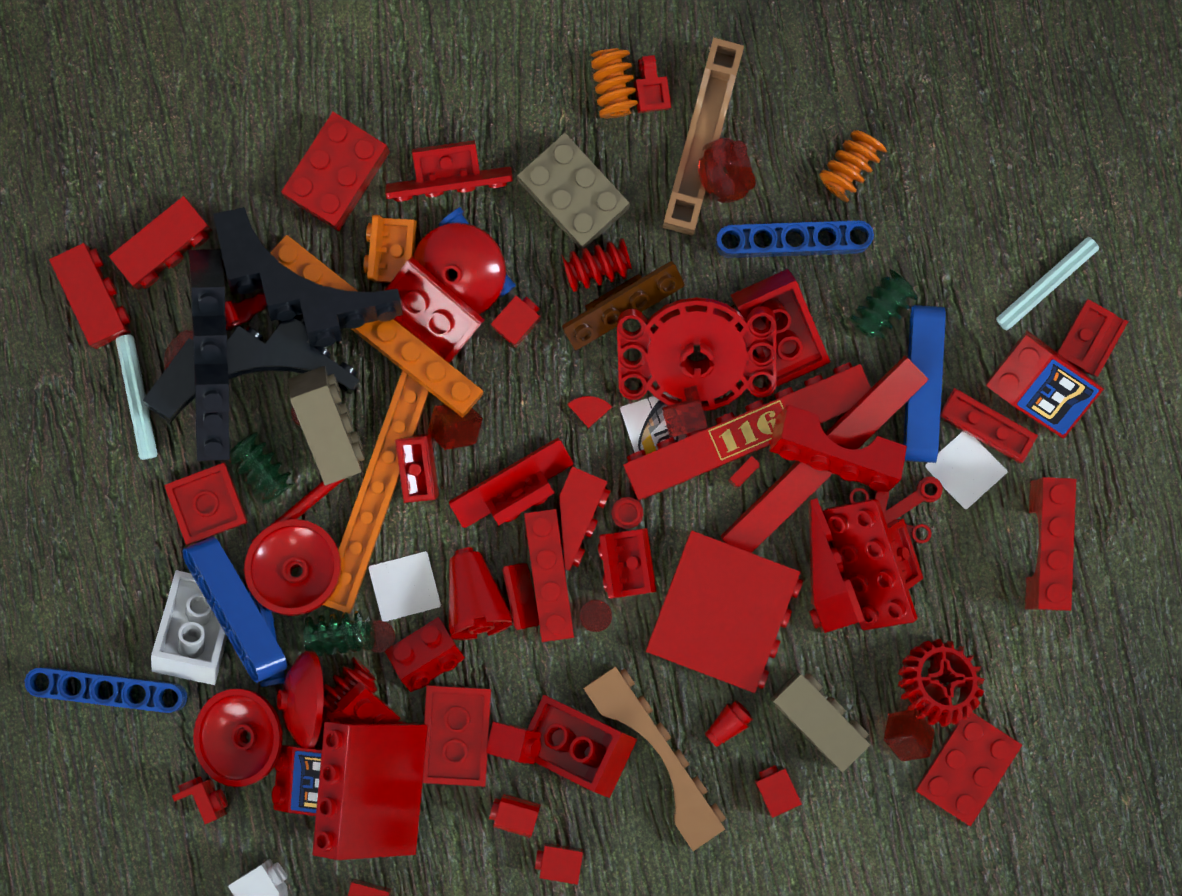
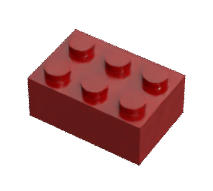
(335, 171)

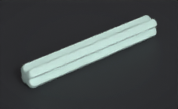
(1047, 283)
(135, 395)

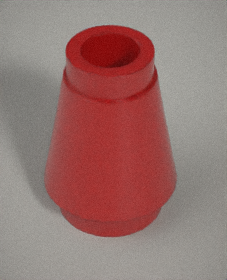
(729, 723)

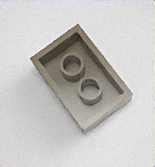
(573, 191)
(326, 424)
(821, 720)

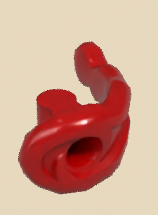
(243, 311)

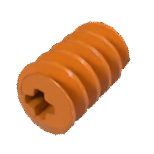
(613, 83)
(850, 164)

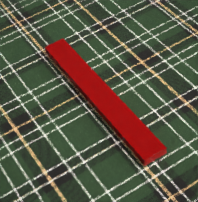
(848, 432)

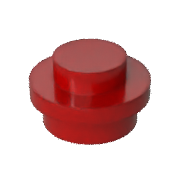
(627, 513)

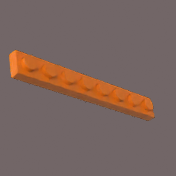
(389, 336)
(376, 491)

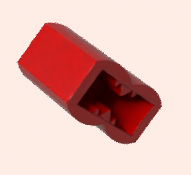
(514, 815)

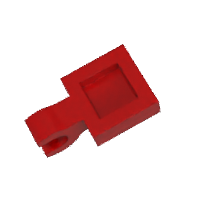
(651, 90)

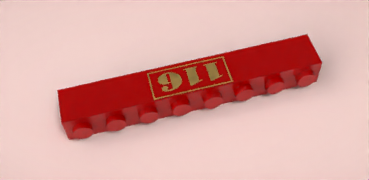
(742, 434)

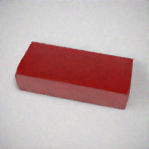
(417, 468)
(521, 596)

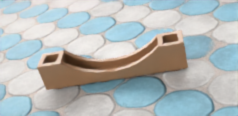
(704, 127)
(692, 815)

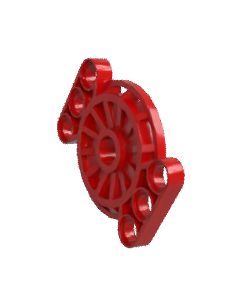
(720, 339)

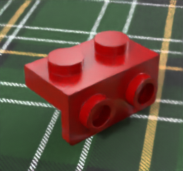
(627, 563)
(424, 655)
(207, 798)

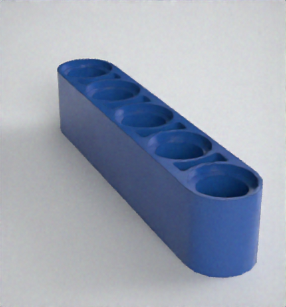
(808, 232)
(924, 407)
(234, 609)
(91, 694)

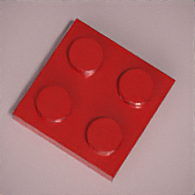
(206, 503)

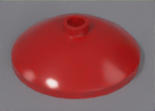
(473, 257)
(278, 552)
(303, 699)
(222, 739)

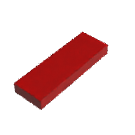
(987, 426)

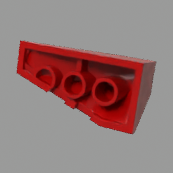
(831, 594)

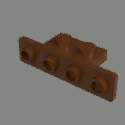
(633, 294)

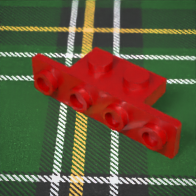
(447, 169)
(513, 488)

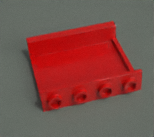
(724, 612)
(369, 790)

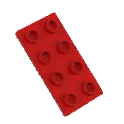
(876, 561)

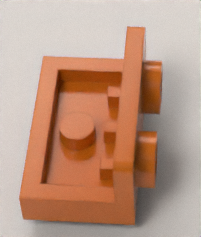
(390, 247)

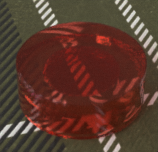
(595, 615)
(384, 636)

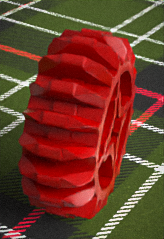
(928, 694)

